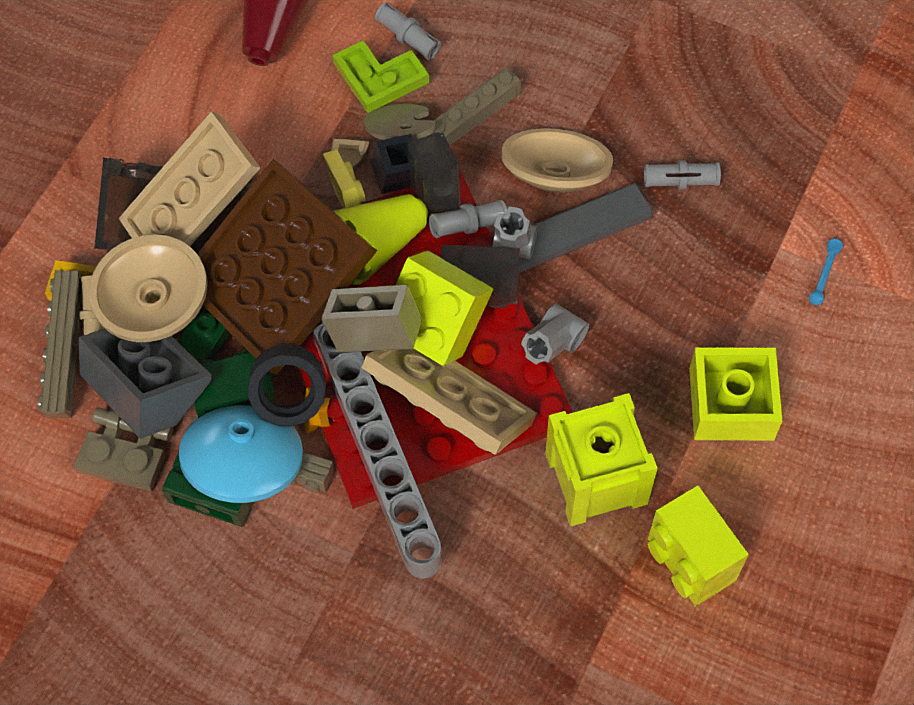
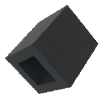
(391, 163)

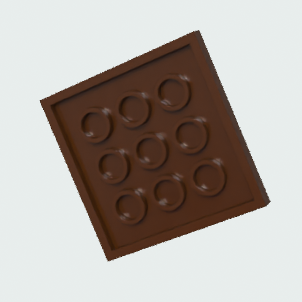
(278, 262)

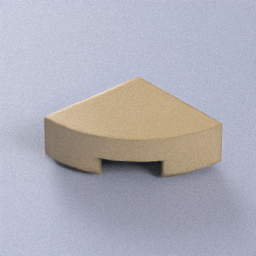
(352, 150)

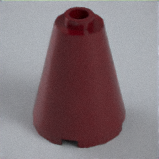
(268, 27)

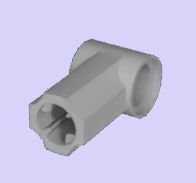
(515, 231)
(556, 332)

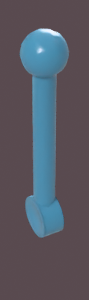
(833, 248)

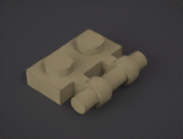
(121, 460)

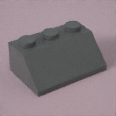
(142, 381)

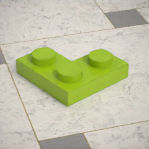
(376, 83)

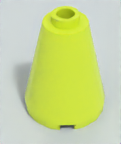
(386, 226)

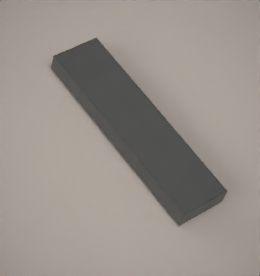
(587, 224)

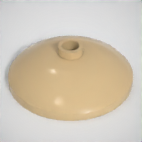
(557, 159)
(142, 271)

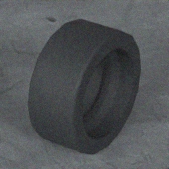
(286, 414)

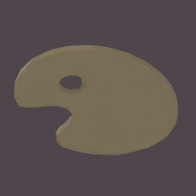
(399, 120)

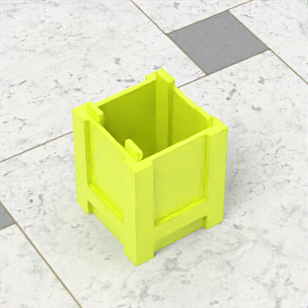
(597, 480)

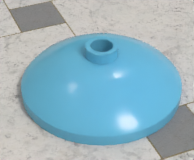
(239, 455)

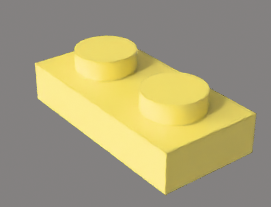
(343, 180)

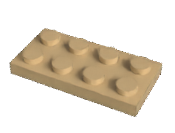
(193, 184)
(453, 395)

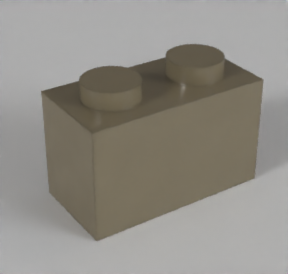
(372, 318)

